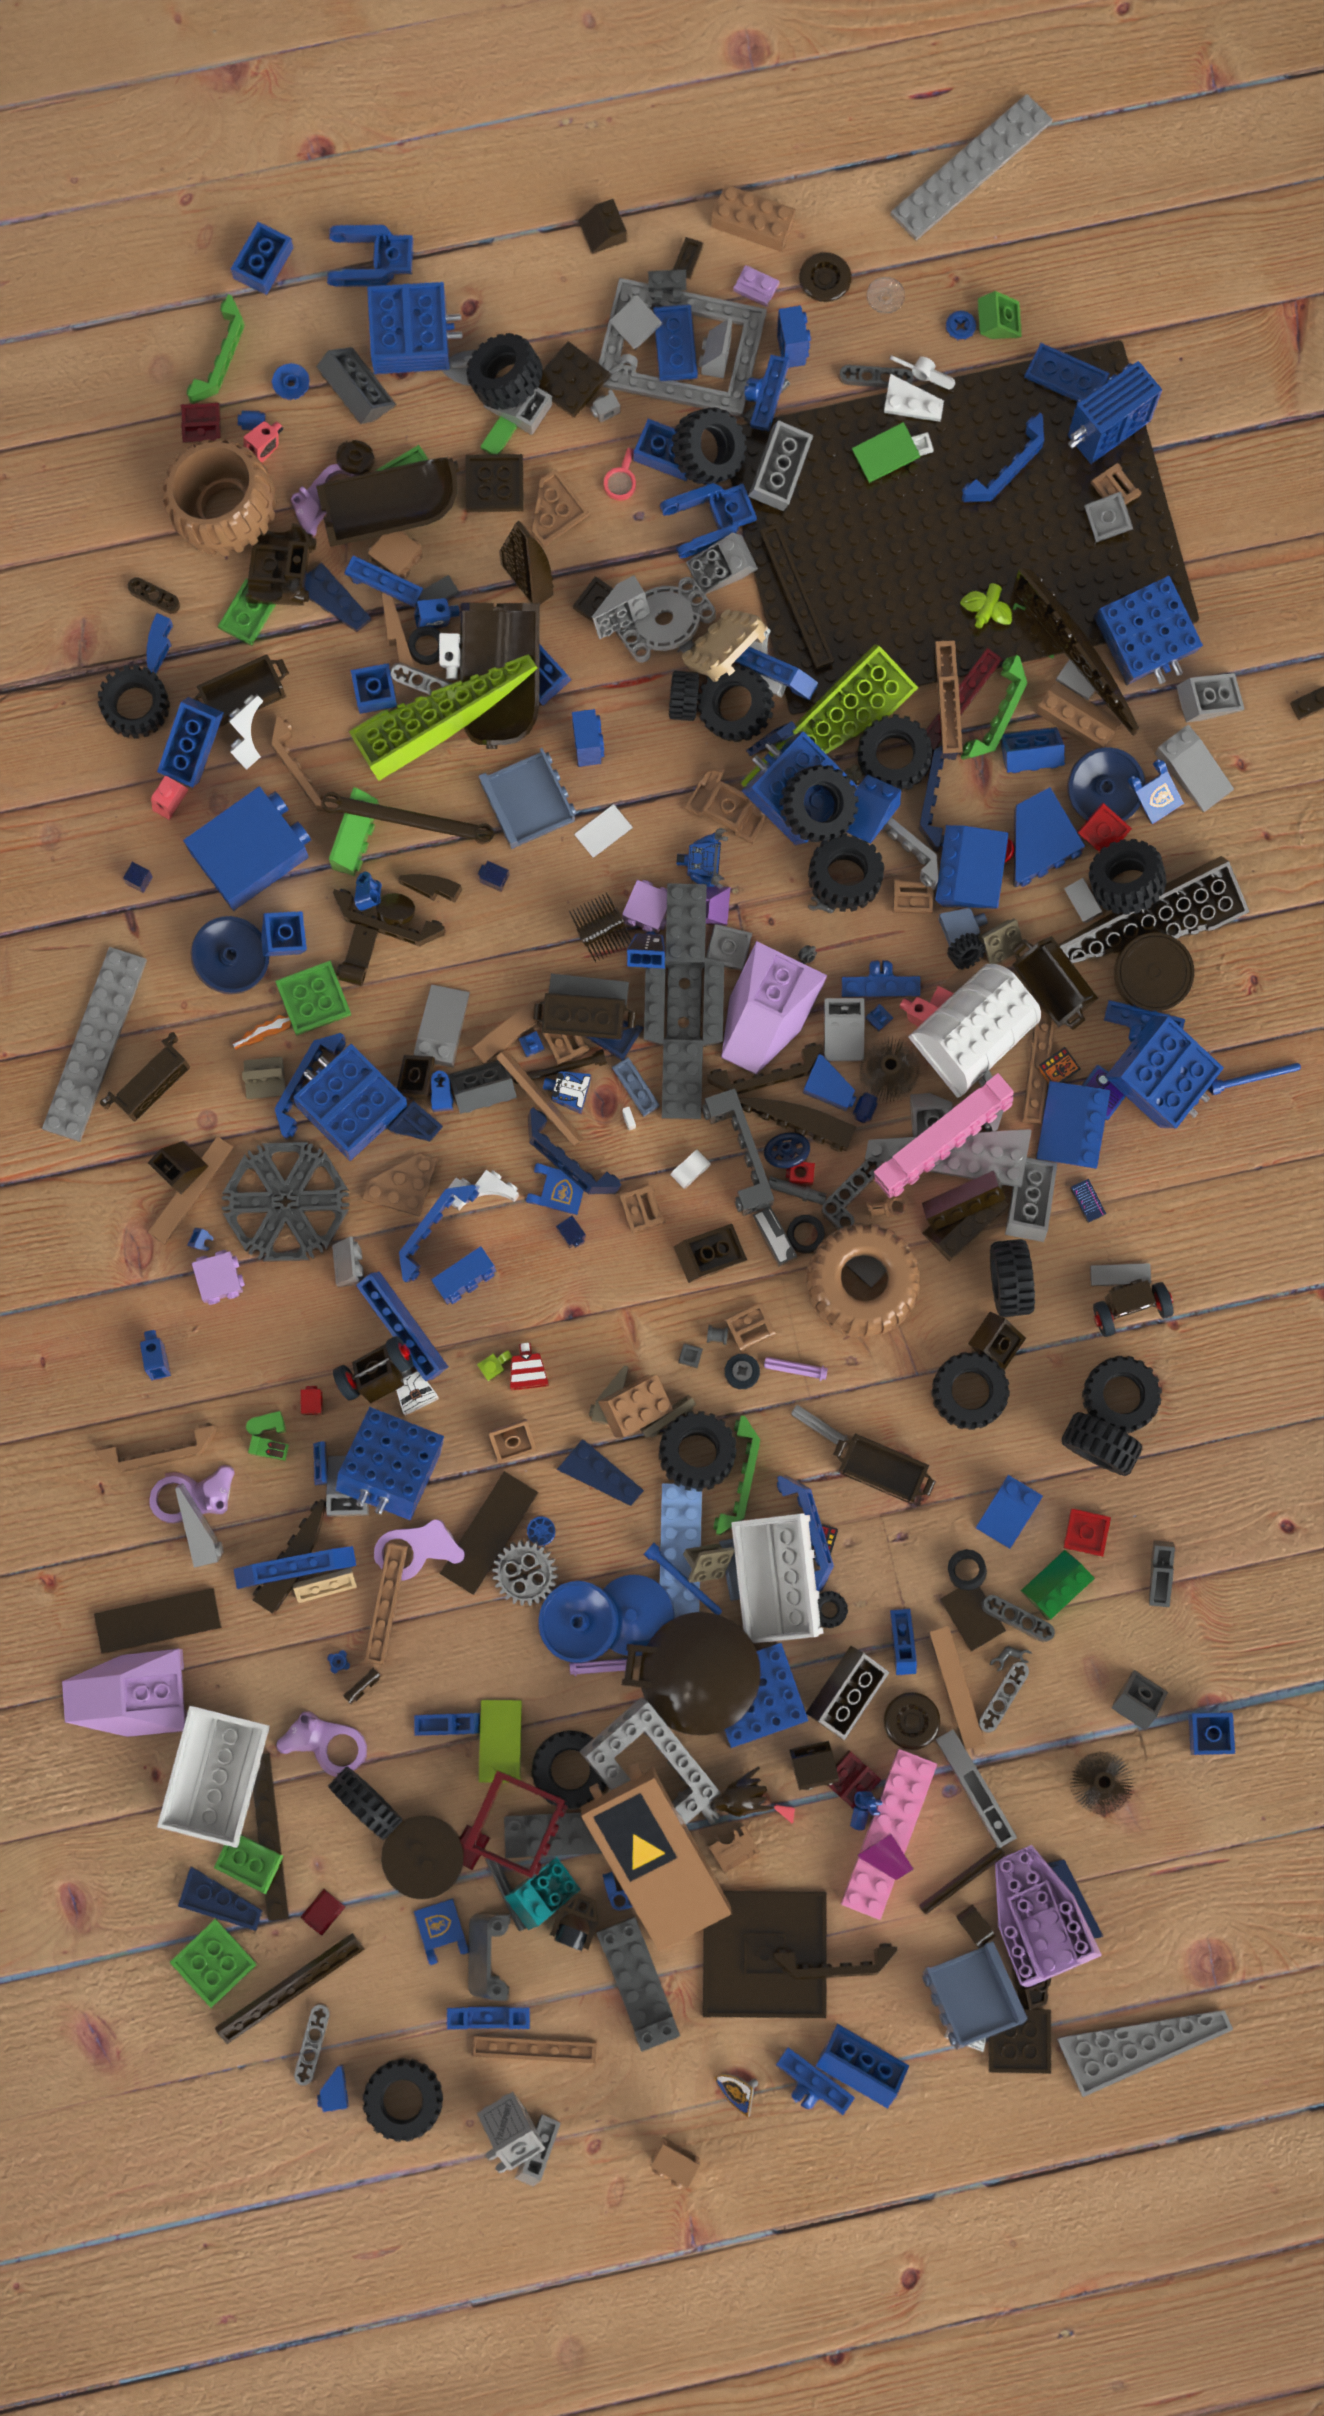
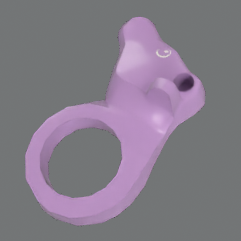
(307, 502)
(209, 1495)
(427, 1542)
(314, 1735)

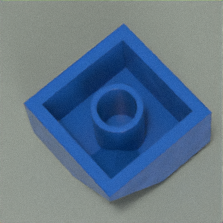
(374, 688)
(283, 934)
(1211, 1733)

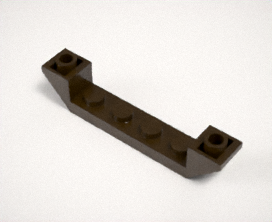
(430, 932)
(721, 1080)
(788, 1963)

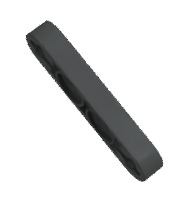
(876, 372)
(1019, 1615)

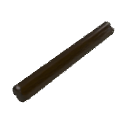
(962, 1880)

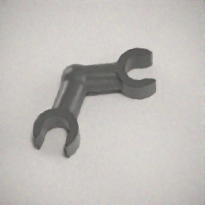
(820, 906)
(1009, 1651)

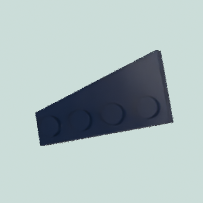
(334, 598)
(596, 1471)
(1063, 1872)
(215, 1900)

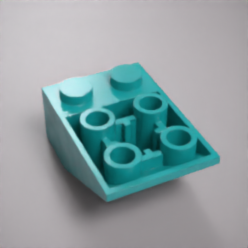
(543, 1894)

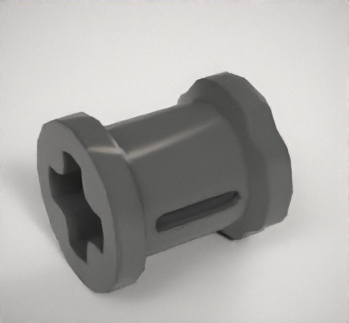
(717, 1334)

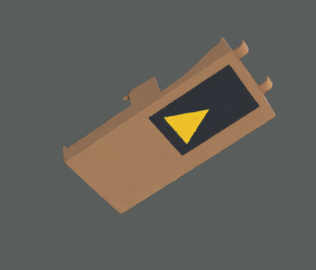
(655, 1858)

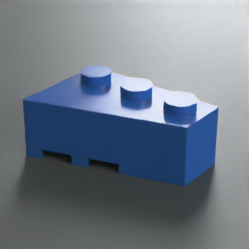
(551, 677)

